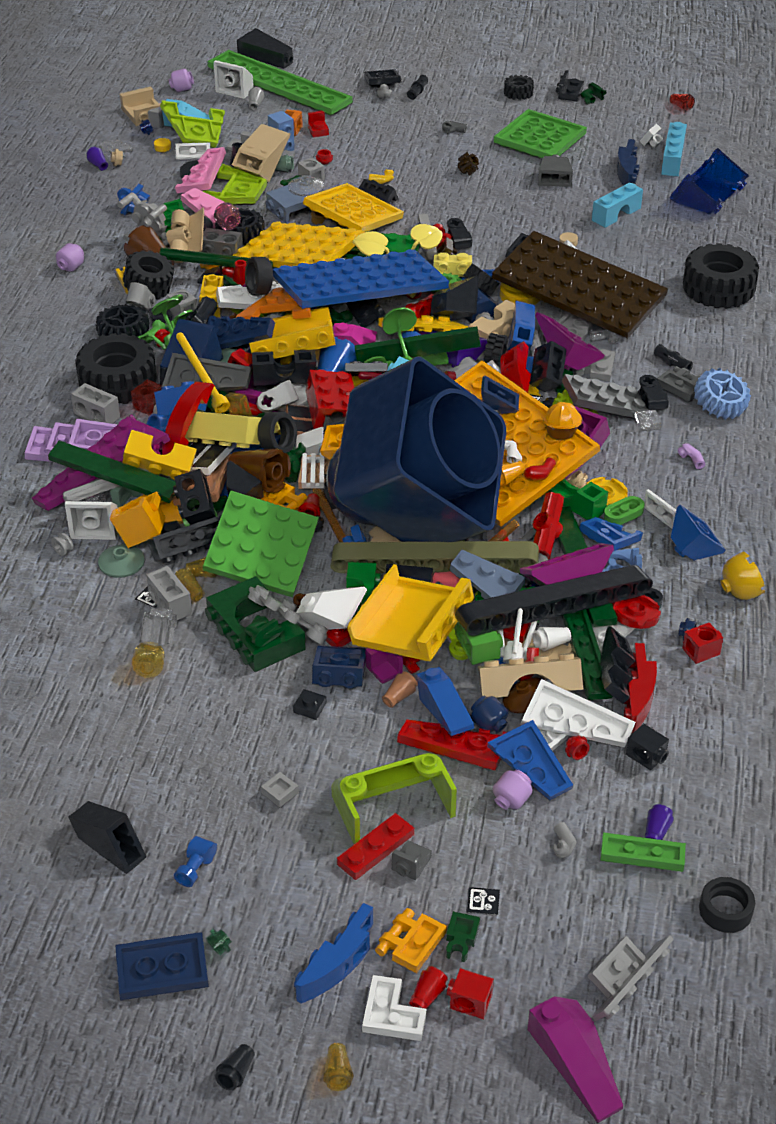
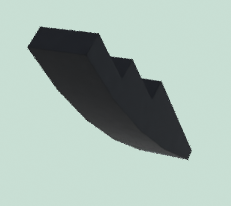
(615, 664)

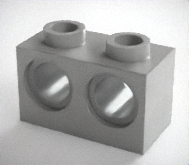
(95, 404)
(169, 592)

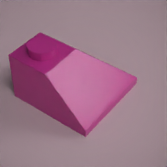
(354, 333)

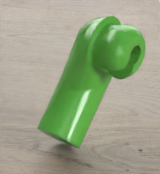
(157, 325)

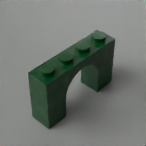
(233, 605)

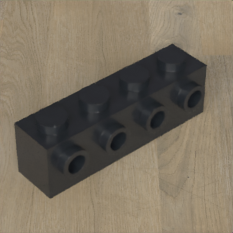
(183, 540)

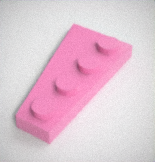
(204, 172)

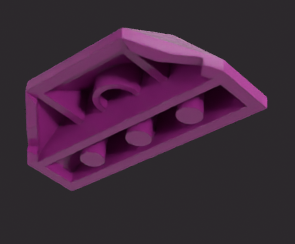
(569, 566)

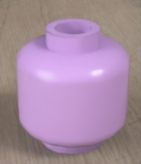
(181, 80)
(70, 257)
(512, 789)

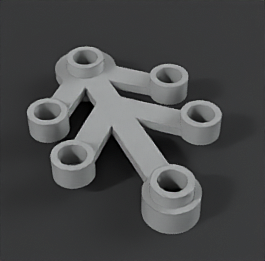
(286, 608)

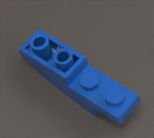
(336, 960)

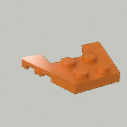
(276, 301)

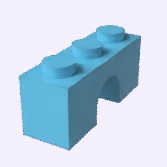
(626, 198)

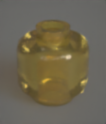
(148, 660)

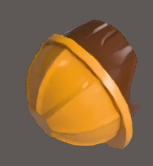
(562, 420)

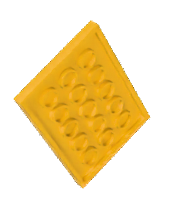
(299, 244)

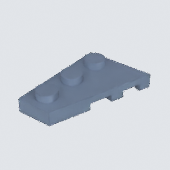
(486, 576)

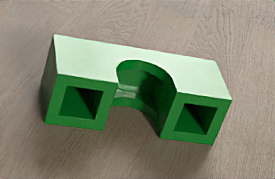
(362, 576)

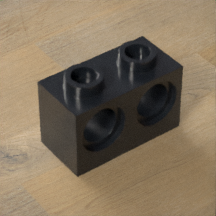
(548, 366)
(198, 495)

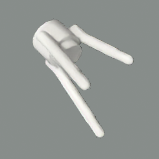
(514, 648)

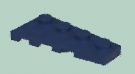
(241, 330)

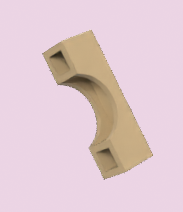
(498, 678)

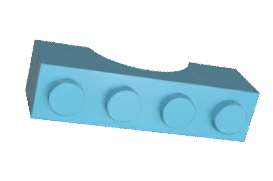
(674, 149)

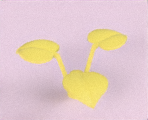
(375, 243)

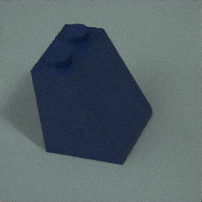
(200, 337)

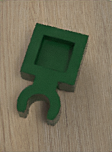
(461, 934)

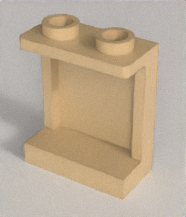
(138, 103)

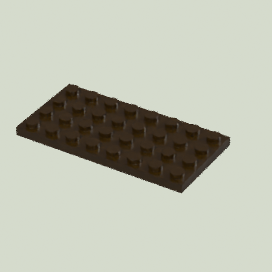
(580, 284)

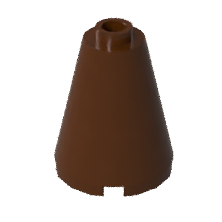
(143, 239)
(267, 465)

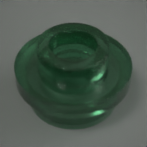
(219, 941)

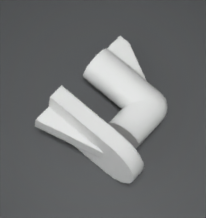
(512, 451)

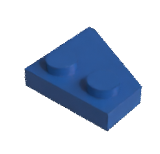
(609, 533)

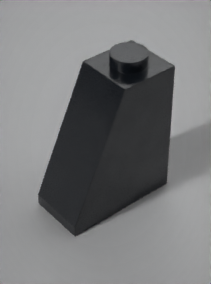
(108, 834)

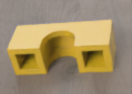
(140, 455)

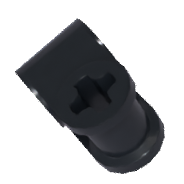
(460, 235)
(652, 393)

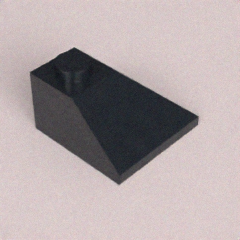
(457, 300)

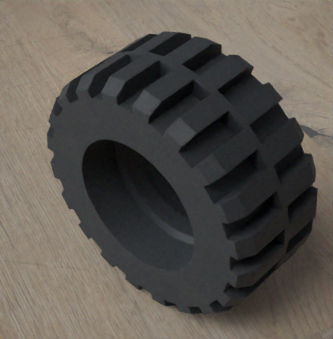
(720, 275)
(116, 364)

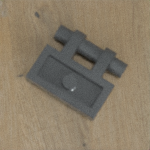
(679, 382)

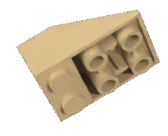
(261, 151)

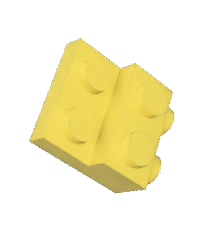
(452, 264)

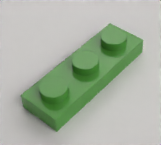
(643, 852)

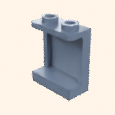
(283, 202)

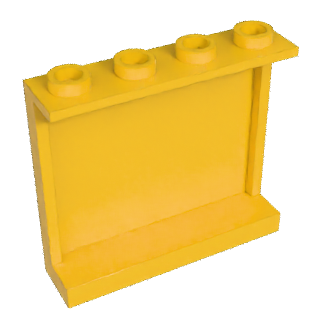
(298, 334)
(408, 615)

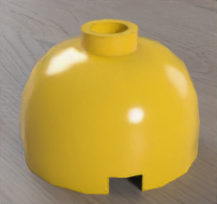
(742, 578)

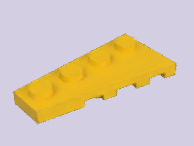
(428, 324)

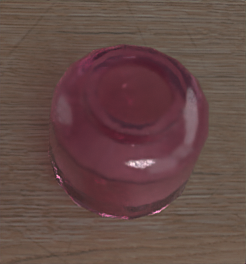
(227, 216)

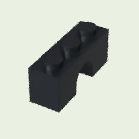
(269, 372)

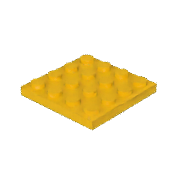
(353, 208)

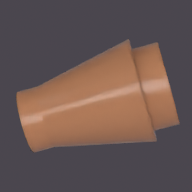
(400, 688)

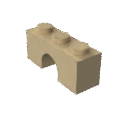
(500, 325)

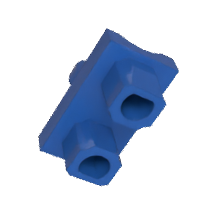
(138, 191)

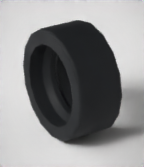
(258, 275)
(287, 428)
(727, 887)

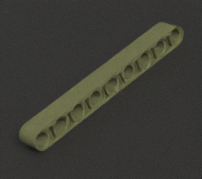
(437, 555)

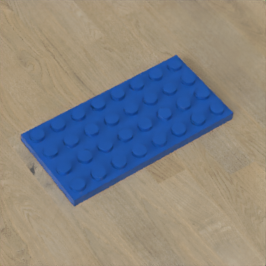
(359, 278)

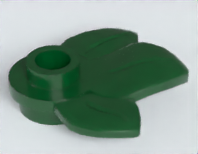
(342, 317)

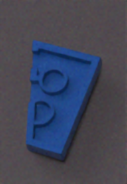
(530, 753)

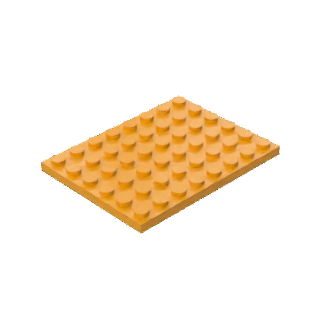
(532, 442)

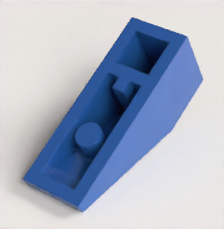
(443, 701)

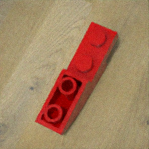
(514, 366)
(641, 687)

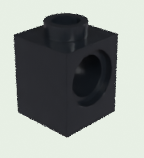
(647, 747)

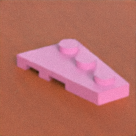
(197, 199)

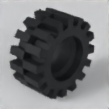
(518, 87)
(486, 282)
(495, 347)

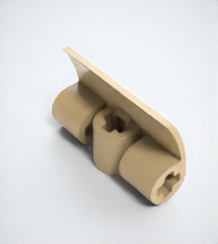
(186, 231)

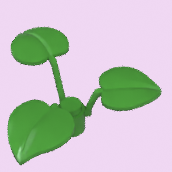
(162, 307)
(402, 320)

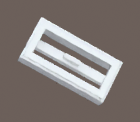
(313, 460)

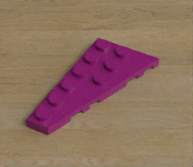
(110, 446)

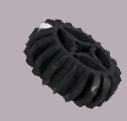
(250, 225)
(122, 319)

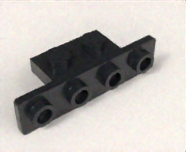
(366, 311)

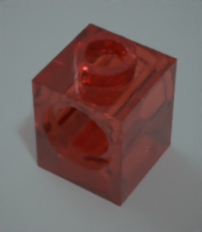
(144, 397)

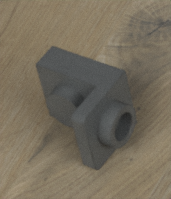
(410, 860)

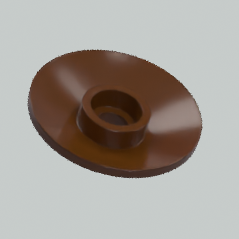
(521, 695)

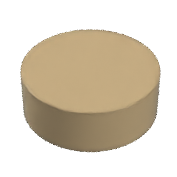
(573, 238)

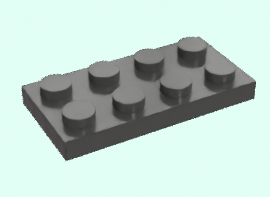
(603, 396)

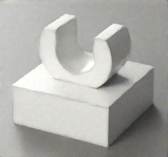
(652, 137)

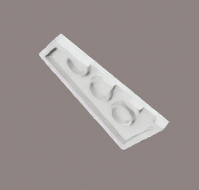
(238, 296)
(572, 715)

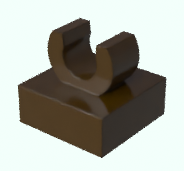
(447, 247)

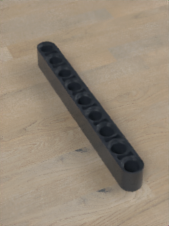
(553, 599)

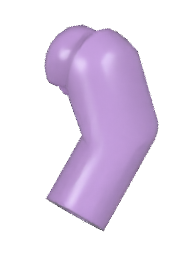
(695, 455)

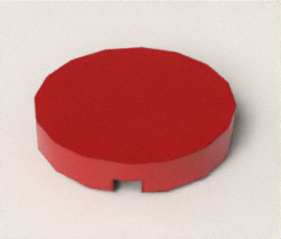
(637, 612)

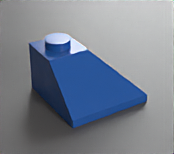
(694, 536)

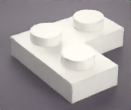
(388, 1018)

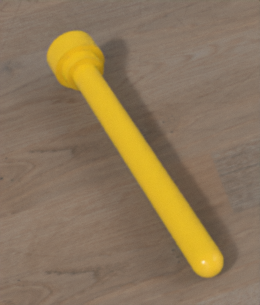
(219, 402)

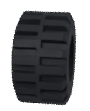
(150, 270)

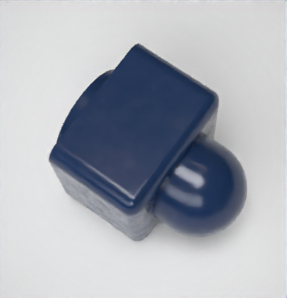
(418, 457)

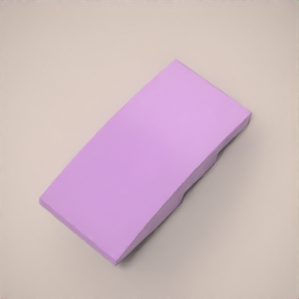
(82, 434)

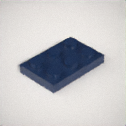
(161, 966)

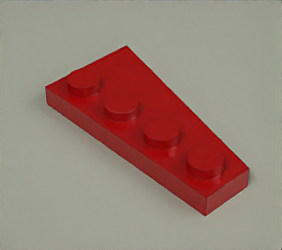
(465, 746)

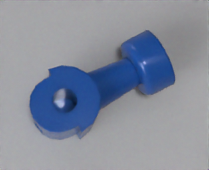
(198, 852)

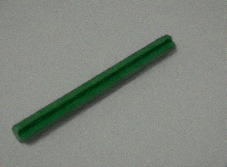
(201, 257)

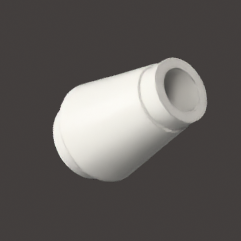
(550, 637)

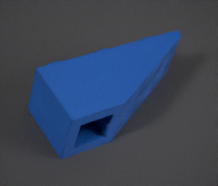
(522, 325)

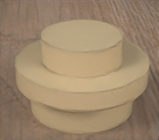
(116, 157)
(577, 479)

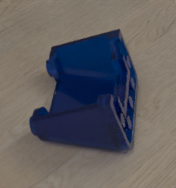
(710, 184)

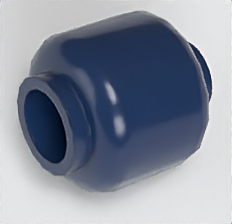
(489, 714)

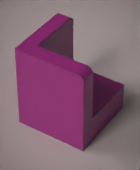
(383, 664)

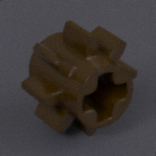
(468, 163)

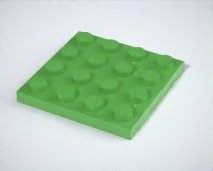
(540, 134)
(261, 542)

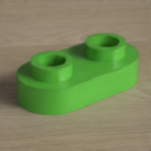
(624, 510)

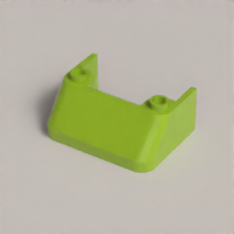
(390, 778)

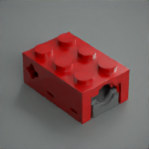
(328, 396)

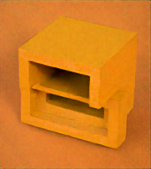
(139, 519)

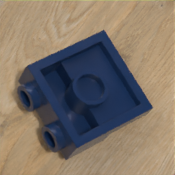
(339, 666)

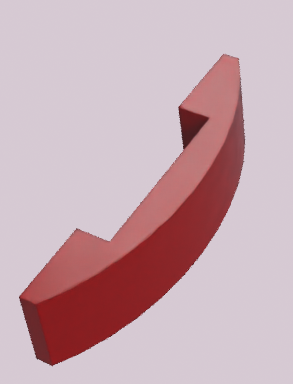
(184, 413)

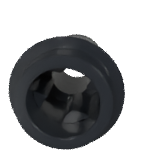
(234, 1068)

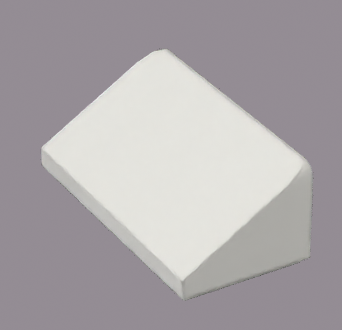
(191, 151)
(659, 508)

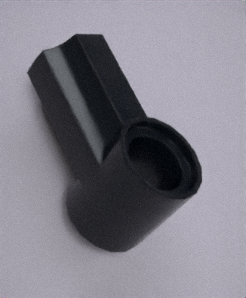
(205, 308)

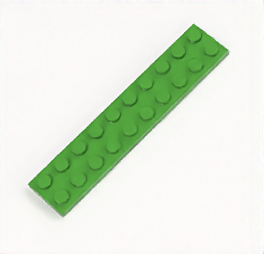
(287, 84)

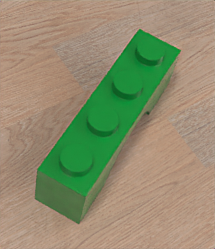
(585, 501)

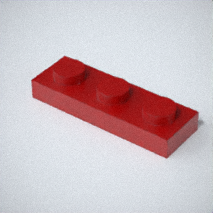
(375, 846)

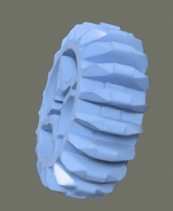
(710, 389)

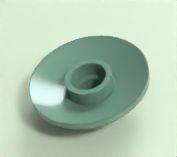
(121, 561)

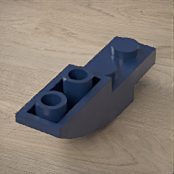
(627, 163)

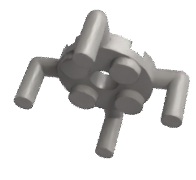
(146, 215)

